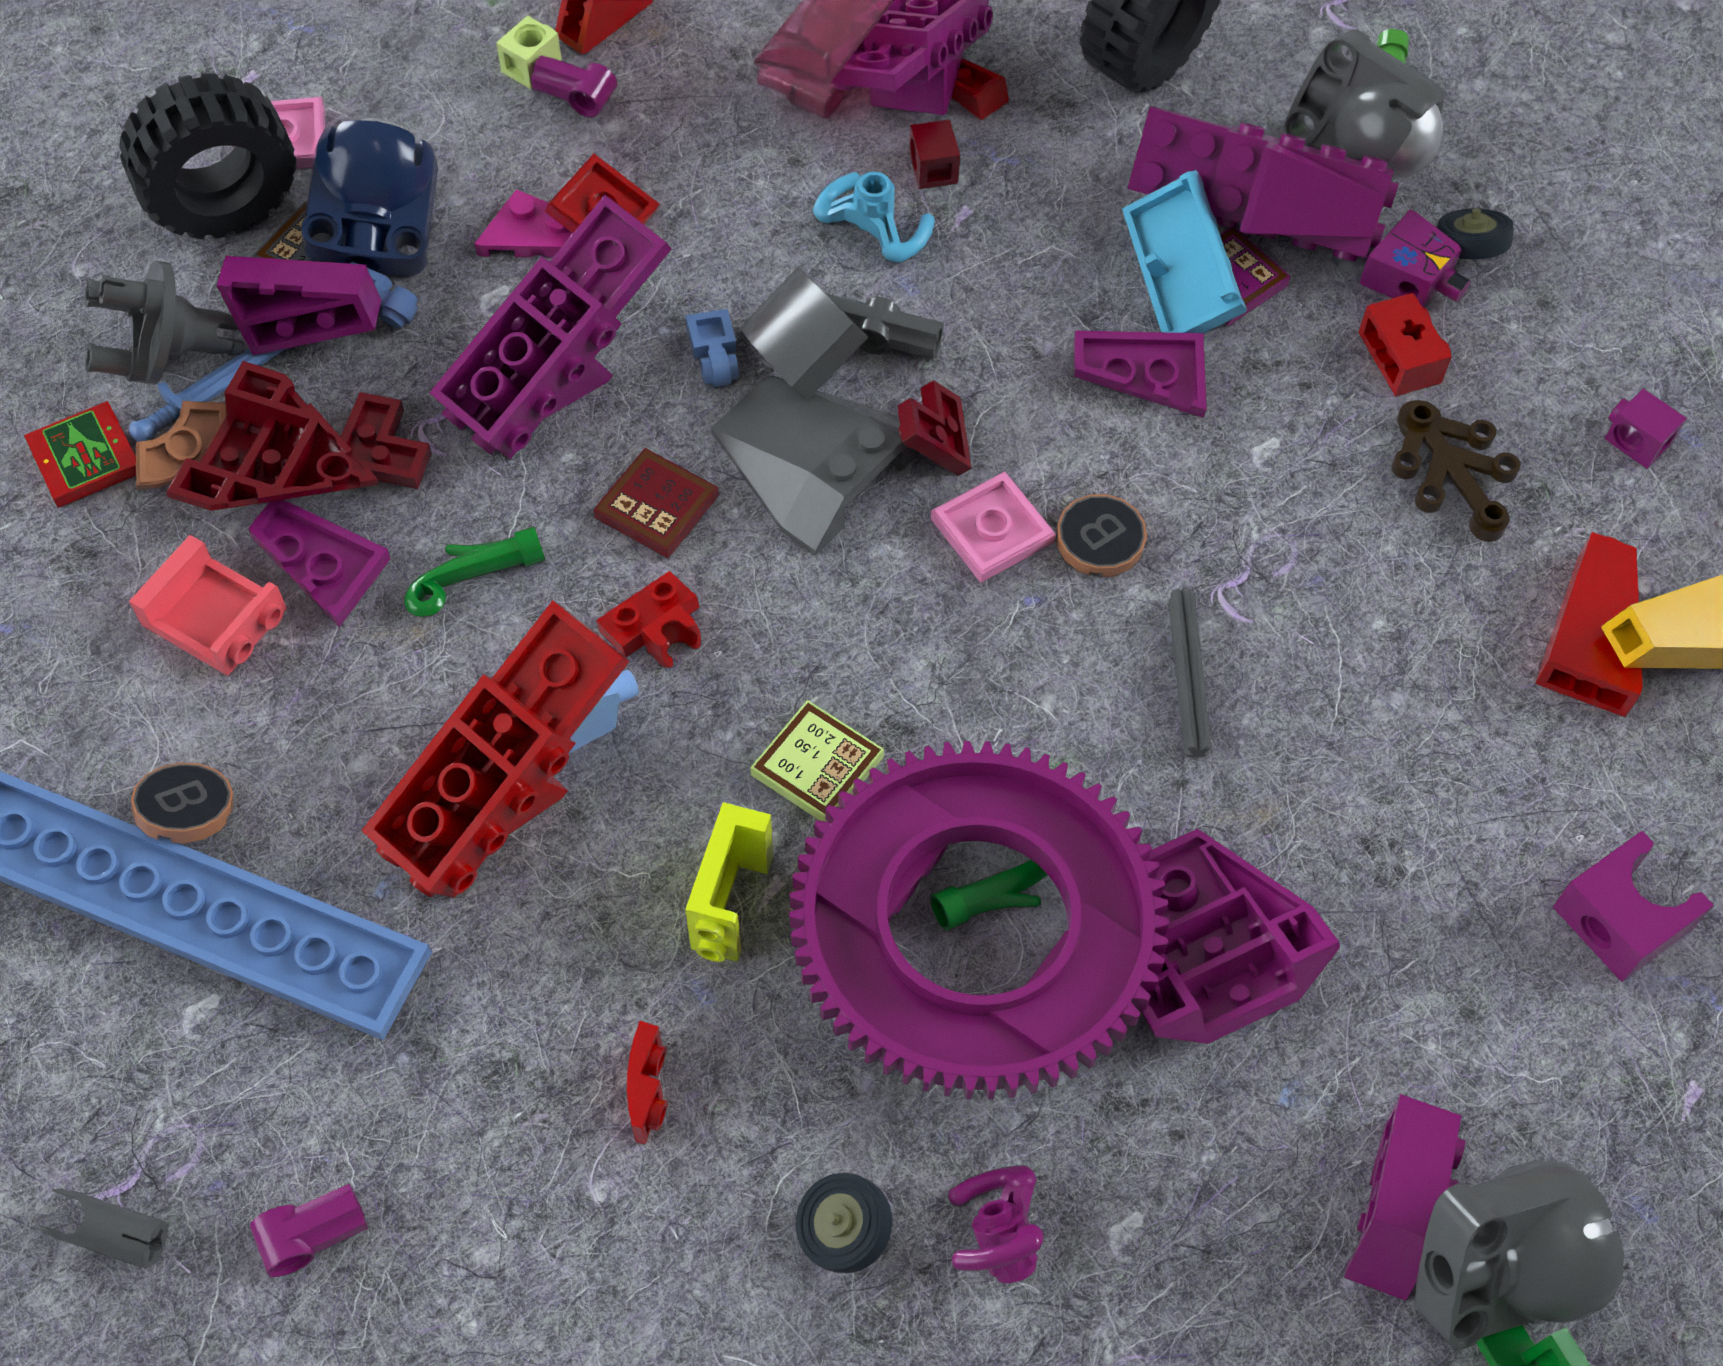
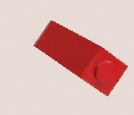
(589, 22)

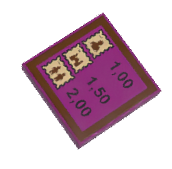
(1253, 270)

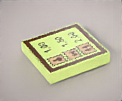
(816, 760)

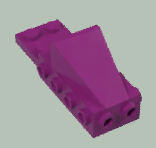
(916, 53)
(1269, 181)
(545, 334)

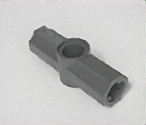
(891, 328)

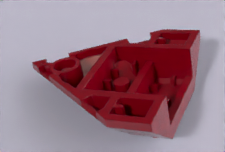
(268, 449)

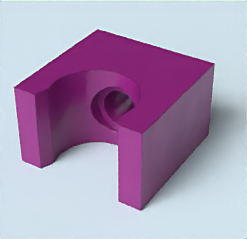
(1619, 921)

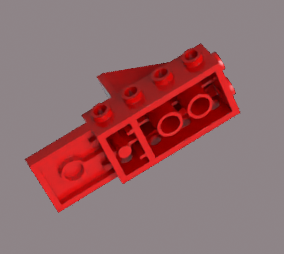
(495, 756)

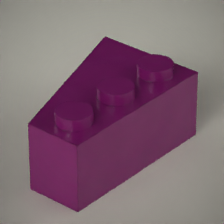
(297, 301)
(1406, 1180)

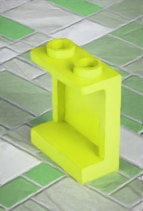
(737, 840)

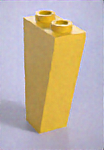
(1672, 629)

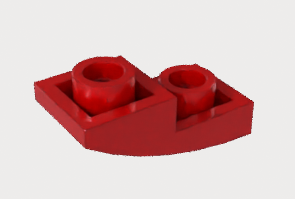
(645, 1093)

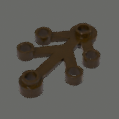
(1454, 462)

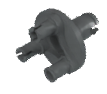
(160, 324)

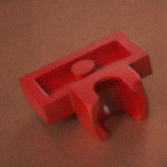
(654, 618)

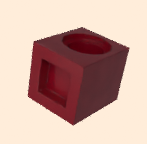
(934, 154)

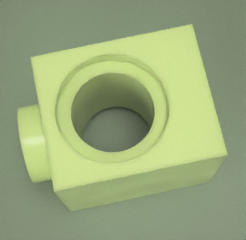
(523, 46)

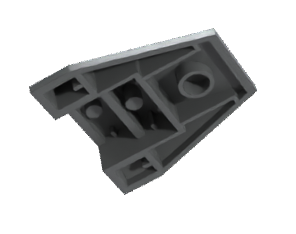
(808, 455)

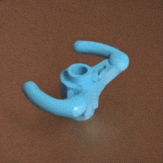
(872, 211)

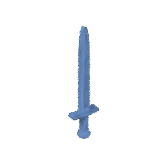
(201, 391)

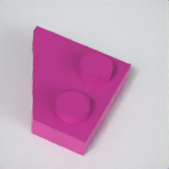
(524, 228)

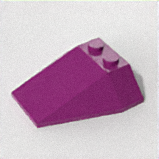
(1233, 943)

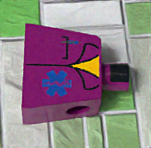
(1415, 260)

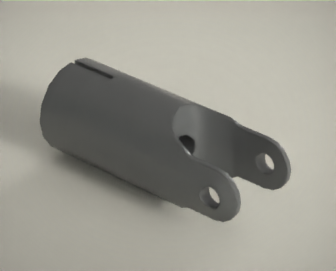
(114, 1231)

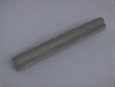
(1189, 673)

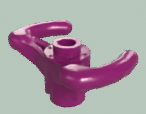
(1002, 1226)

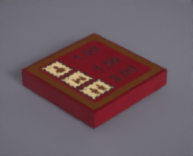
(656, 502)

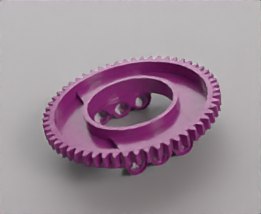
(895, 834)

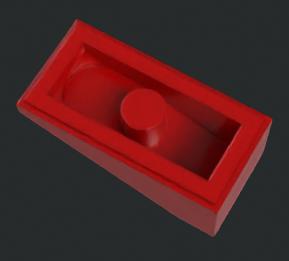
(979, 89)

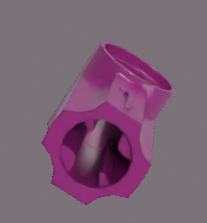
(584, 89)
(293, 1234)

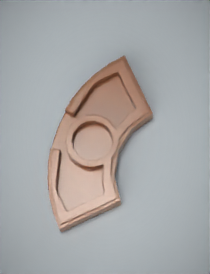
(188, 438)

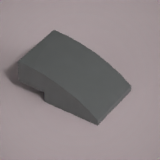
(803, 333)

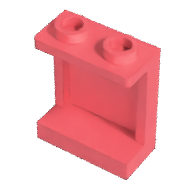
(207, 607)

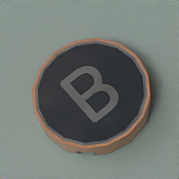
(1101, 535)
(182, 802)

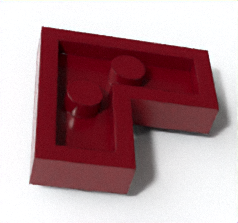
(936, 427)
(373, 443)

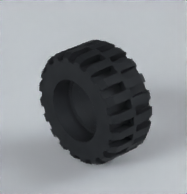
(1143, 39)
(198, 117)

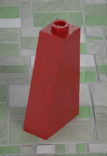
(1579, 655)

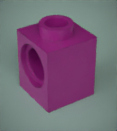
(1644, 427)

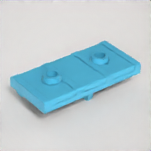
(1183, 257)

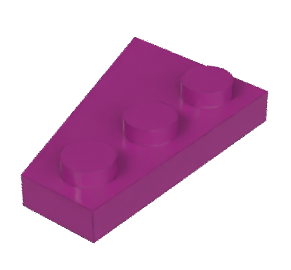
(1145, 364)
(319, 556)

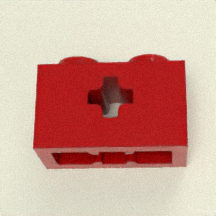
(1405, 344)

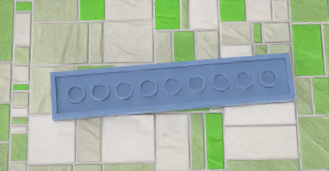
(206, 909)

